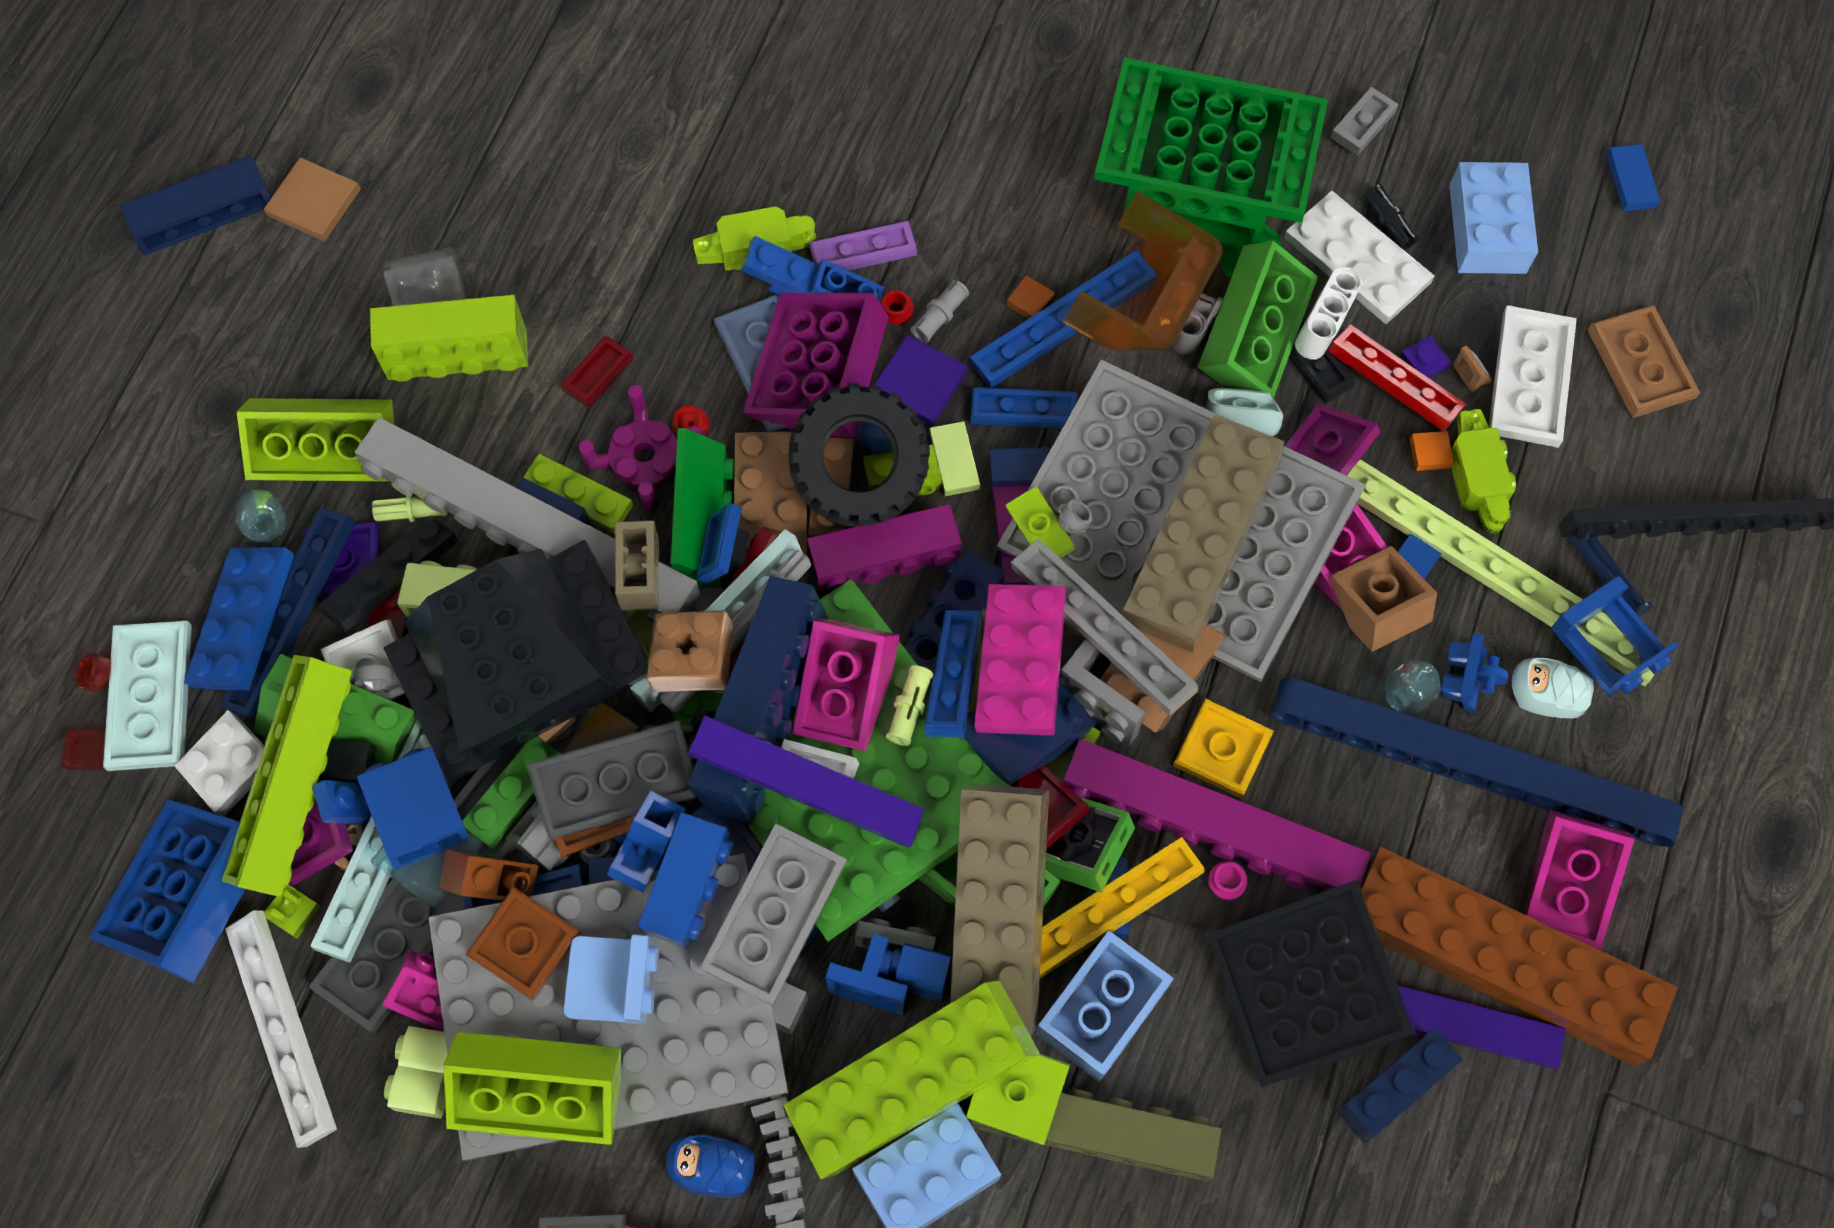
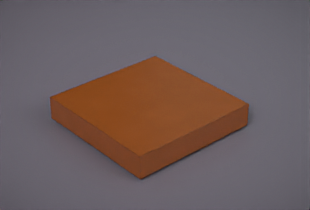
(523, 943)

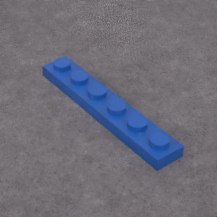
(1046, 328)

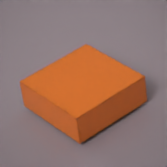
(1431, 451)

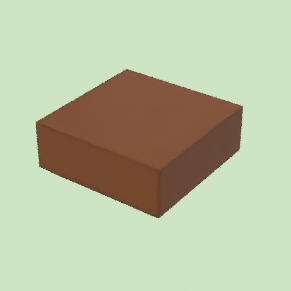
(1030, 298)

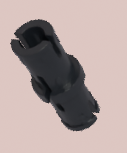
(1391, 217)

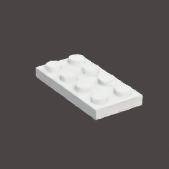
(1341, 237)
(1532, 376)

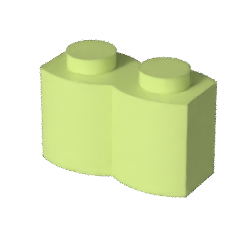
(419, 1077)

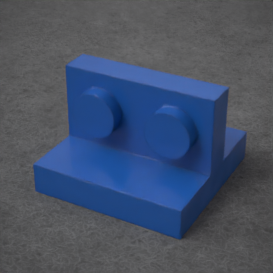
(872, 983)

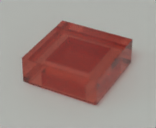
(84, 750)

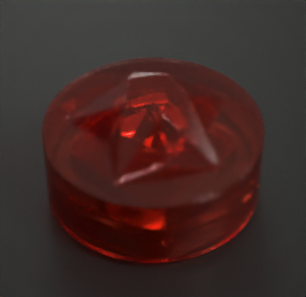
(93, 672)

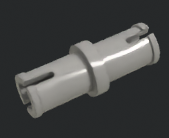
(939, 311)

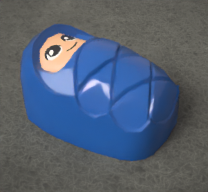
(710, 1166)

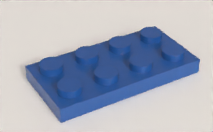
(239, 619)

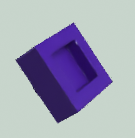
(1426, 357)

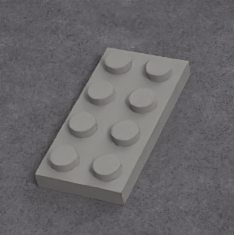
(773, 914)

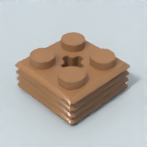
(709, 646)

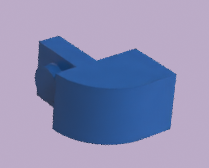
(646, 842)

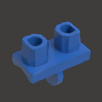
(1467, 687)

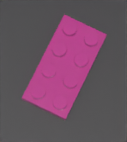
(1020, 659)

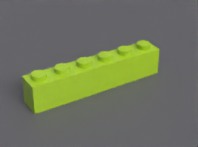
(285, 776)

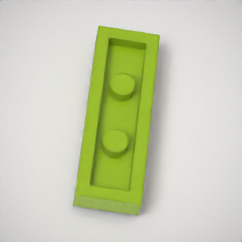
(601, 503)

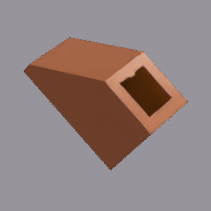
(486, 875)

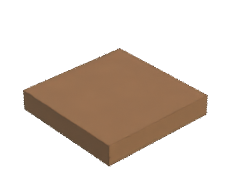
(312, 199)

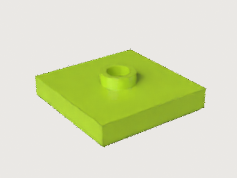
(1022, 1099)

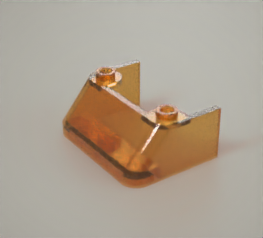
(1183, 260)

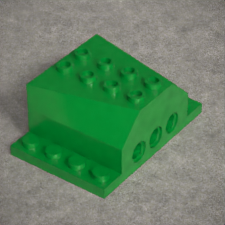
(1212, 148)

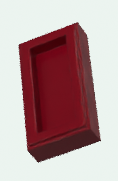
(597, 372)

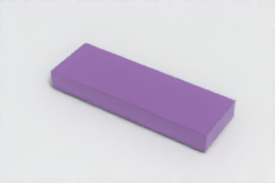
(866, 247)

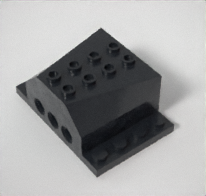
(514, 654)

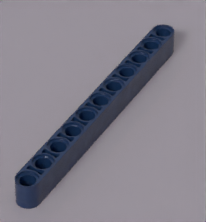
(1476, 761)

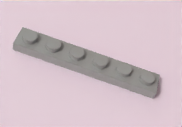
(1108, 629)

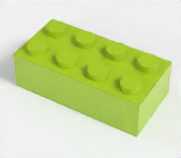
(449, 337)

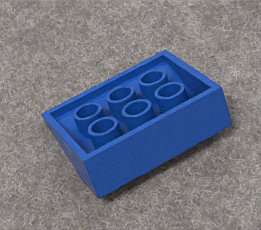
(173, 893)

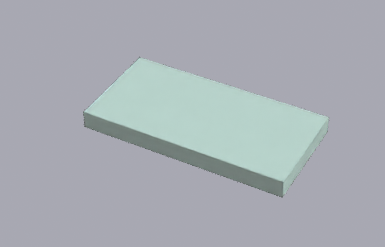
(147, 695)

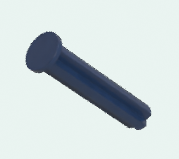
(1608, 570)

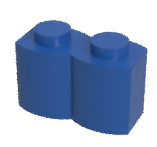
(921, 970)

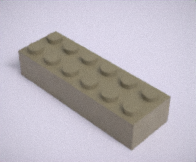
(1203, 533)
(1001, 893)

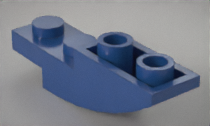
(795, 274)

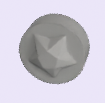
(373, 677)

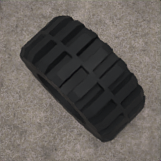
(871, 407)

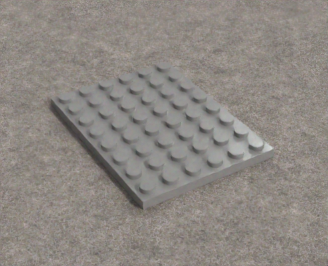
(1126, 461)
(693, 1055)

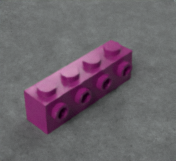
(885, 548)

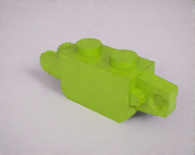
(737, 230)
(1482, 470)

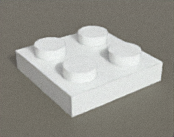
(223, 763)

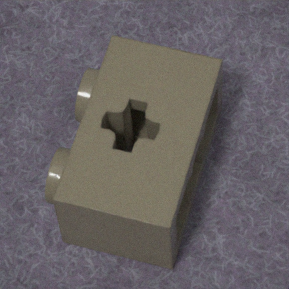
(637, 565)

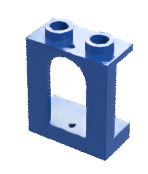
(1608, 599)

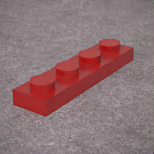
(1397, 377)

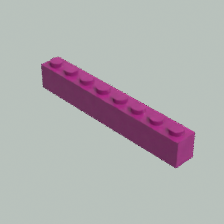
(1214, 820)

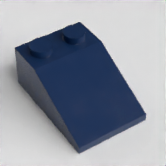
(1021, 754)

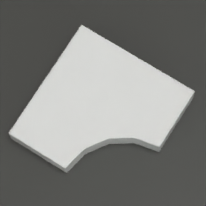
(366, 649)

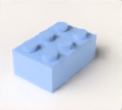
(1493, 218)
(1104, 1006)
(927, 1172)

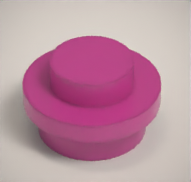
(1227, 880)

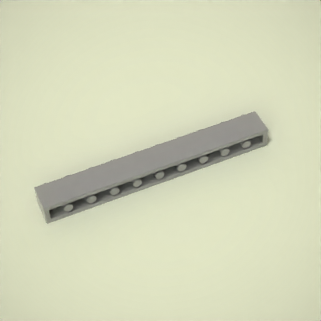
(498, 507)

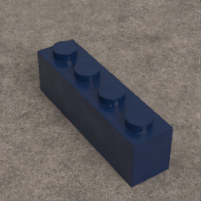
(196, 205)

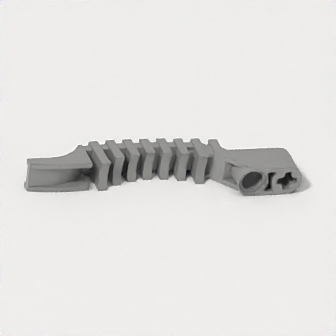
(790, 1209)

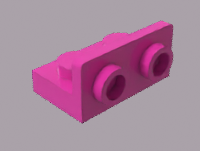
(417, 991)

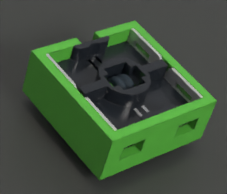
(1091, 847)

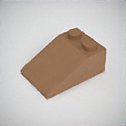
(1189, 662)

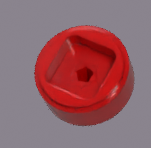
(690, 416)

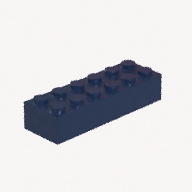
(762, 691)

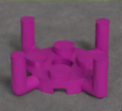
(631, 439)

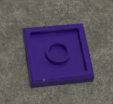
(922, 378)
(358, 552)

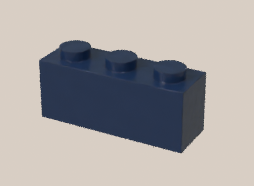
(1399, 1085)

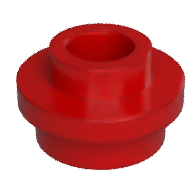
(897, 299)

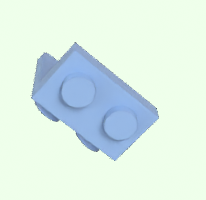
(611, 979)

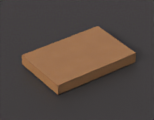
(1643, 361)

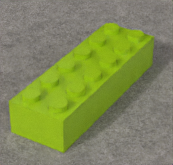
(911, 1079)

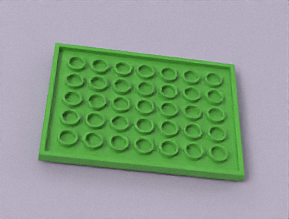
(923, 773)

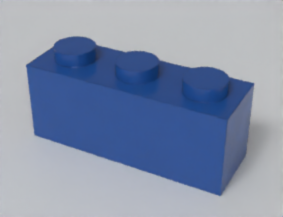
(685, 880)

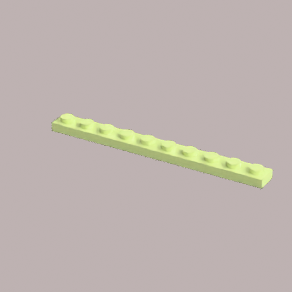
(1489, 563)

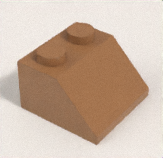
(1383, 598)

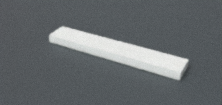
(280, 1029)

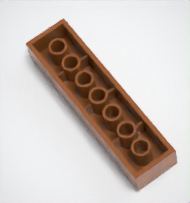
(1516, 959)

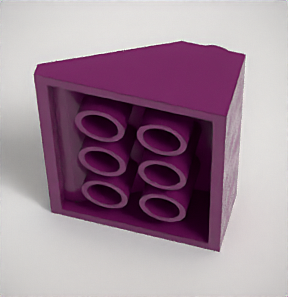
(816, 346)

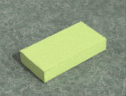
(955, 458)

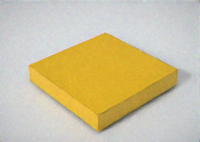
(1223, 748)

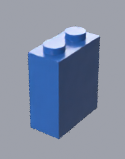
(412, 808)

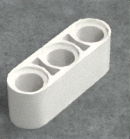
(1328, 313)

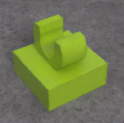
(292, 911)

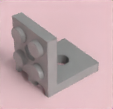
(1108, 708)

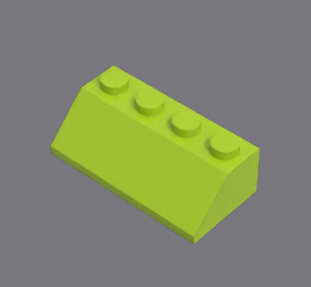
(307, 437)
(532, 1088)

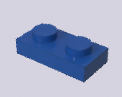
(341, 803)

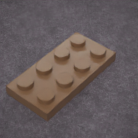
(766, 486)

